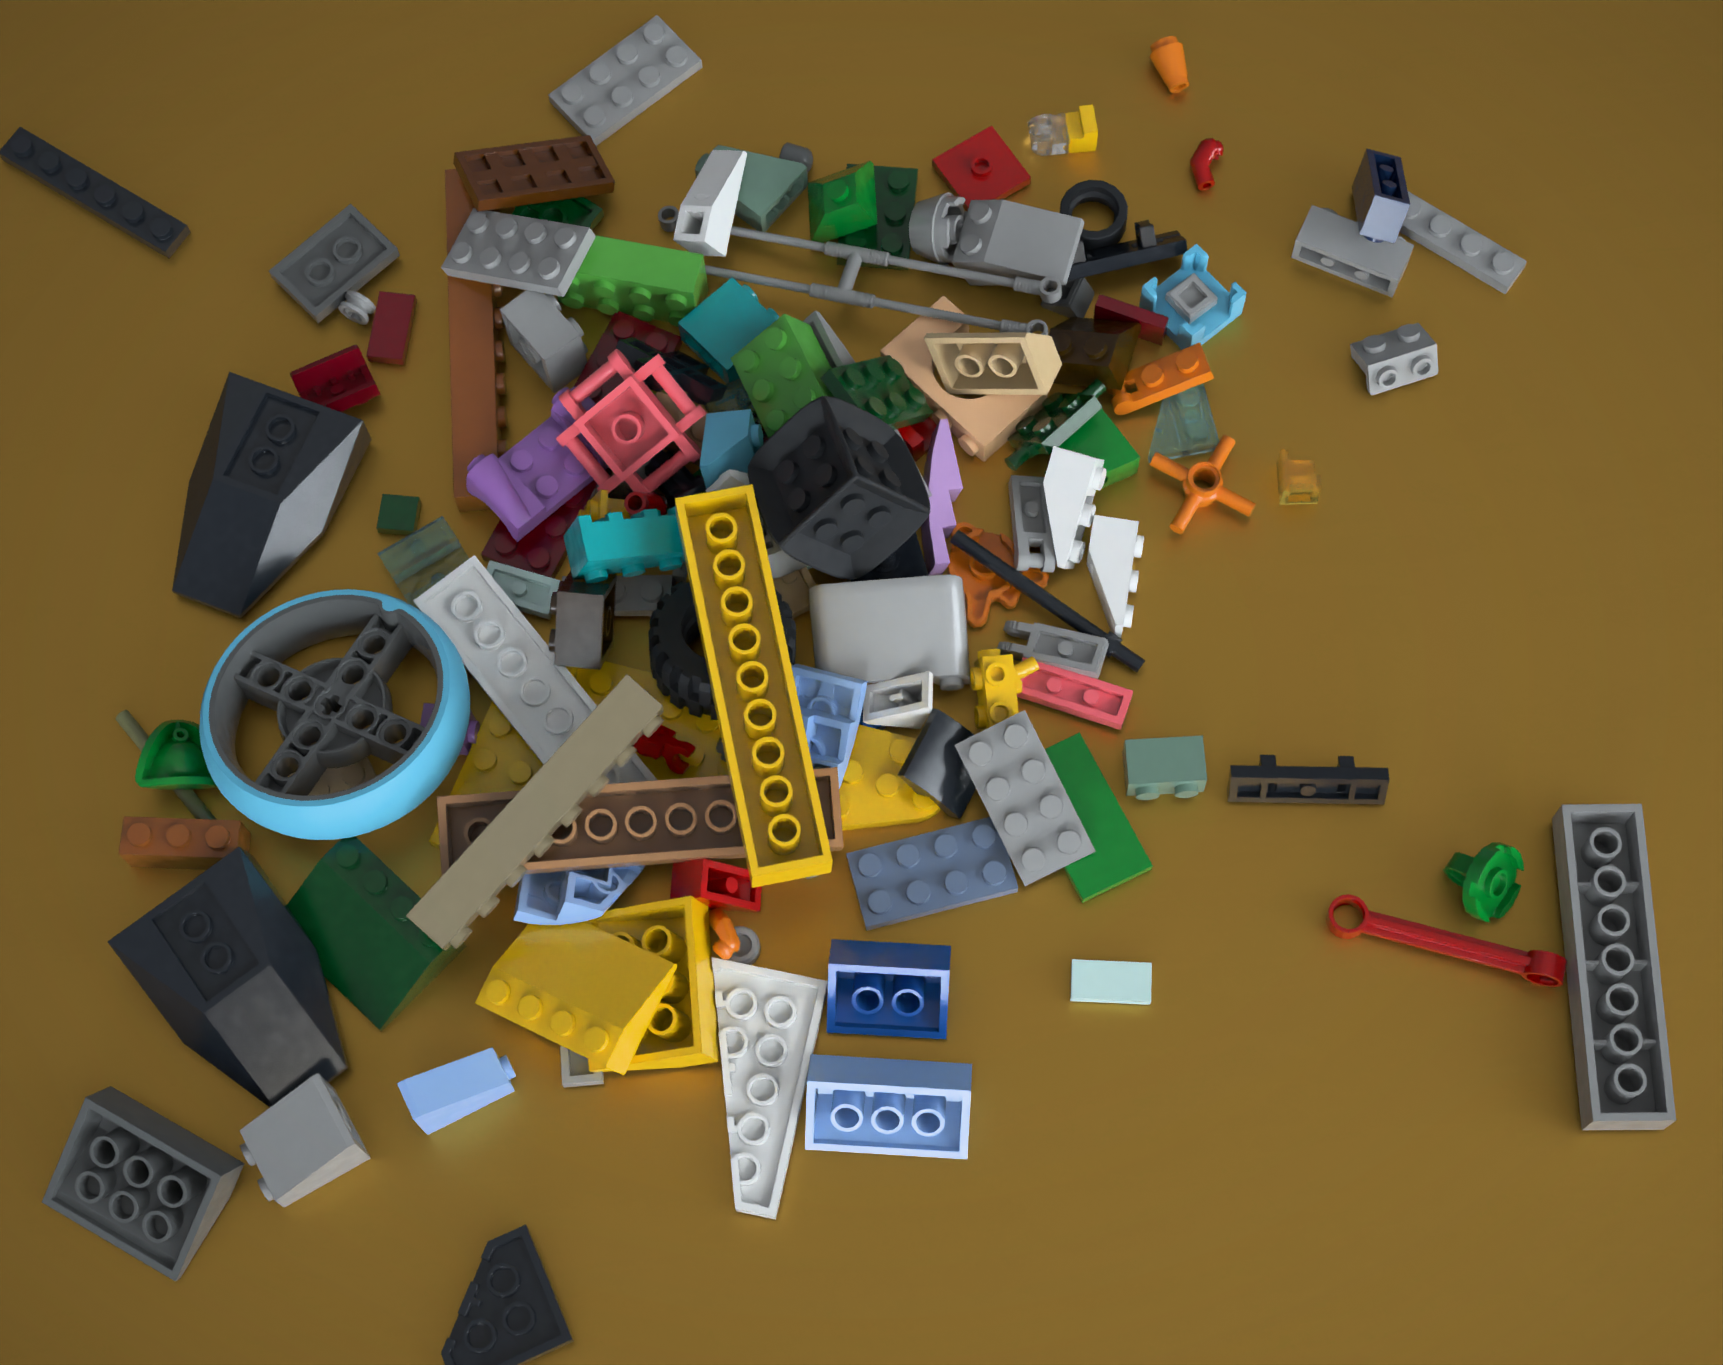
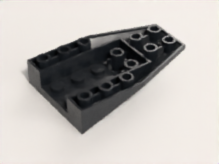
(261, 492)
(238, 979)

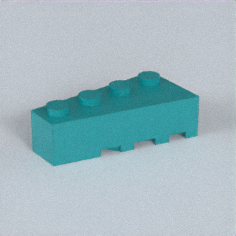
(623, 544)

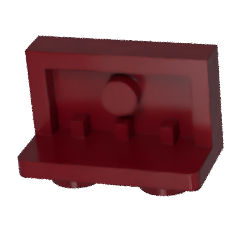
(336, 380)

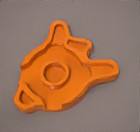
(981, 584)

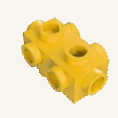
(997, 685)

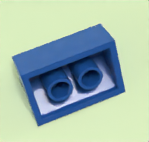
(888, 989)

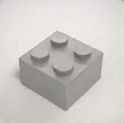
(545, 338)

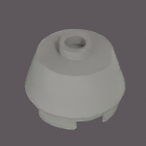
(937, 227)

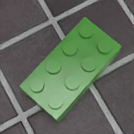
(638, 281)
(782, 371)

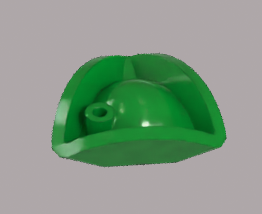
(173, 759)

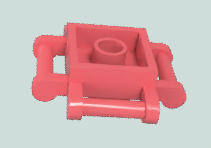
(630, 425)

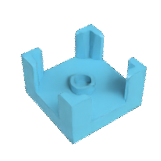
(1211, 322)

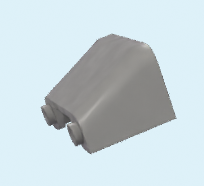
(892, 629)

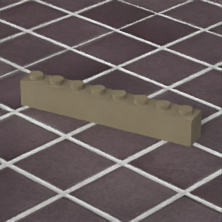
(536, 813)

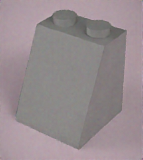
(302, 1142)

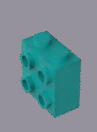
(724, 326)

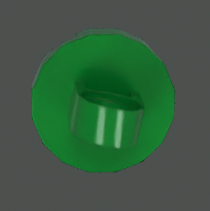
(1487, 879)

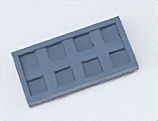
(931, 873)

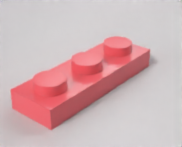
(1077, 695)

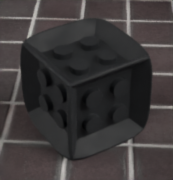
(838, 488)

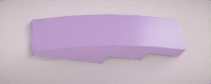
(945, 485)

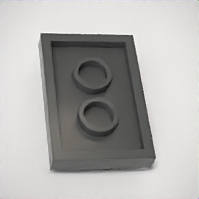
(333, 261)

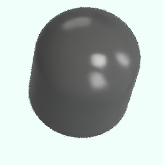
(797, 154)

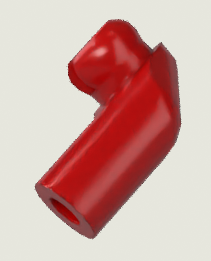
(1200, 162)

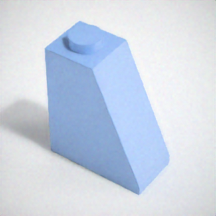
(457, 1089)

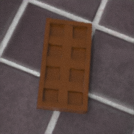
(533, 172)

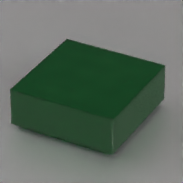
(398, 514)

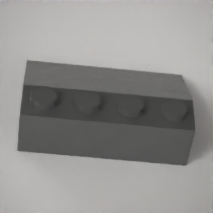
(141, 1181)

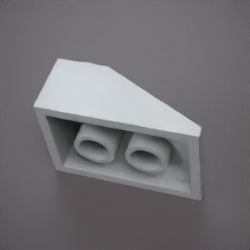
(1017, 241)

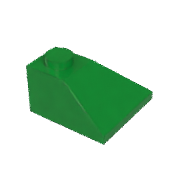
(842, 203)

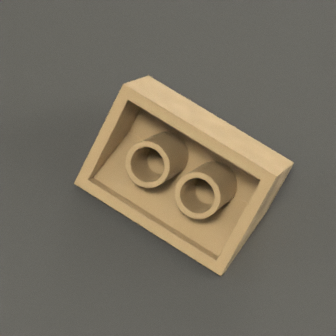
(995, 362)

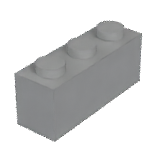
(1338, 248)

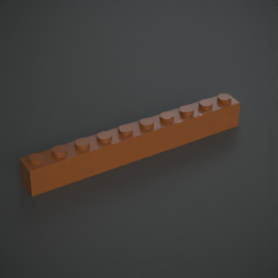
(473, 358)

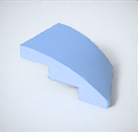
(830, 714)
(571, 895)

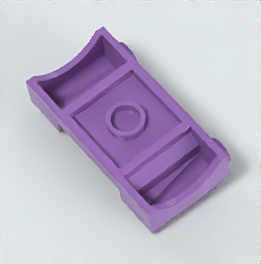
(533, 474)

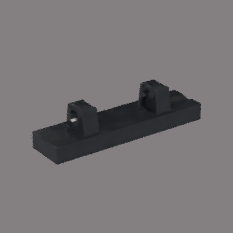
(1144, 249)
(1307, 784)

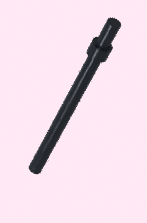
(1046, 600)

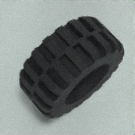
(675, 665)

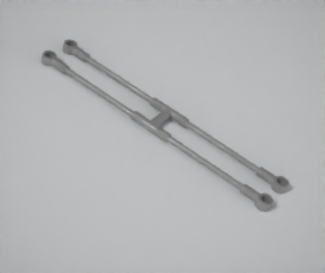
(856, 255)

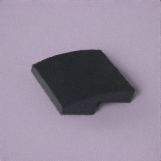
(936, 767)

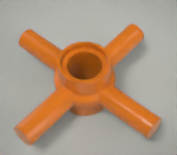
(1199, 497)

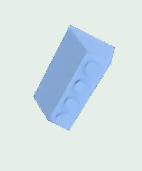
(888, 1106)

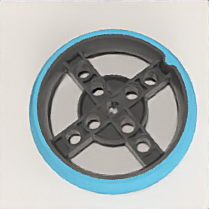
(334, 714)

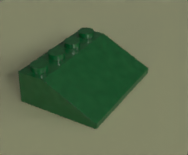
(361, 932)

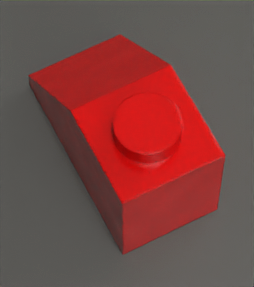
(715, 885)

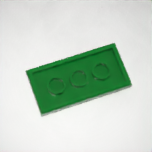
(1117, 848)

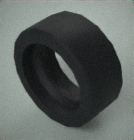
(1103, 193)

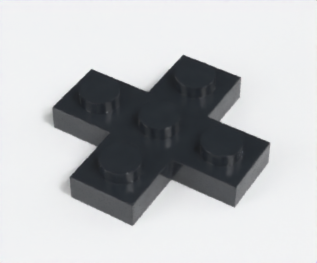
(684, 369)

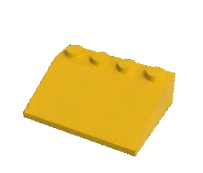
(579, 990)
(685, 1020)

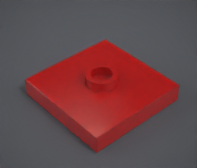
(981, 168)

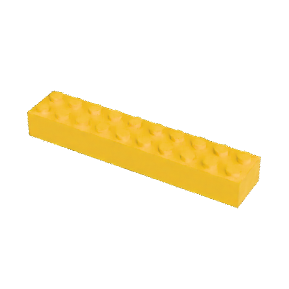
(753, 686)

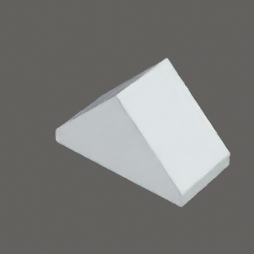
(899, 701)

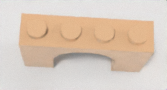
(978, 423)

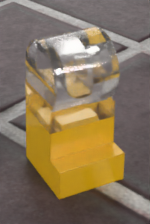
(1064, 132)

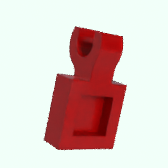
(664, 744)

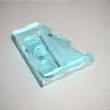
(1184, 425)

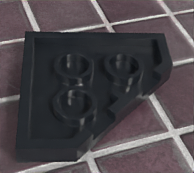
(508, 1308)

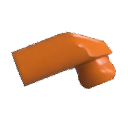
(724, 928)

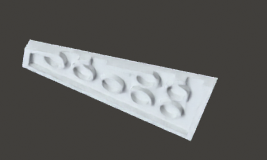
(765, 1048)

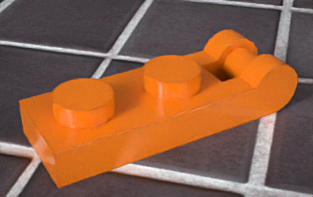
(1162, 379)

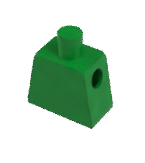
(1104, 441)

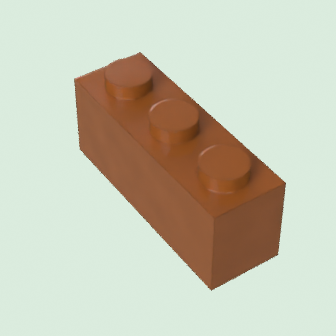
(180, 842)

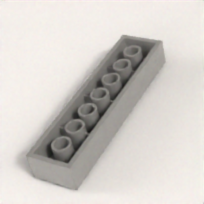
(1613, 968)

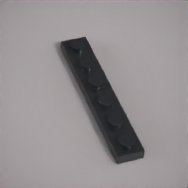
(94, 192)

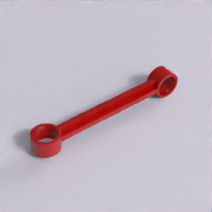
(1534, 966)

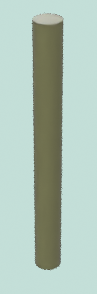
(140, 737)

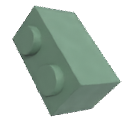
(1164, 767)

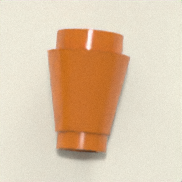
(1170, 63)

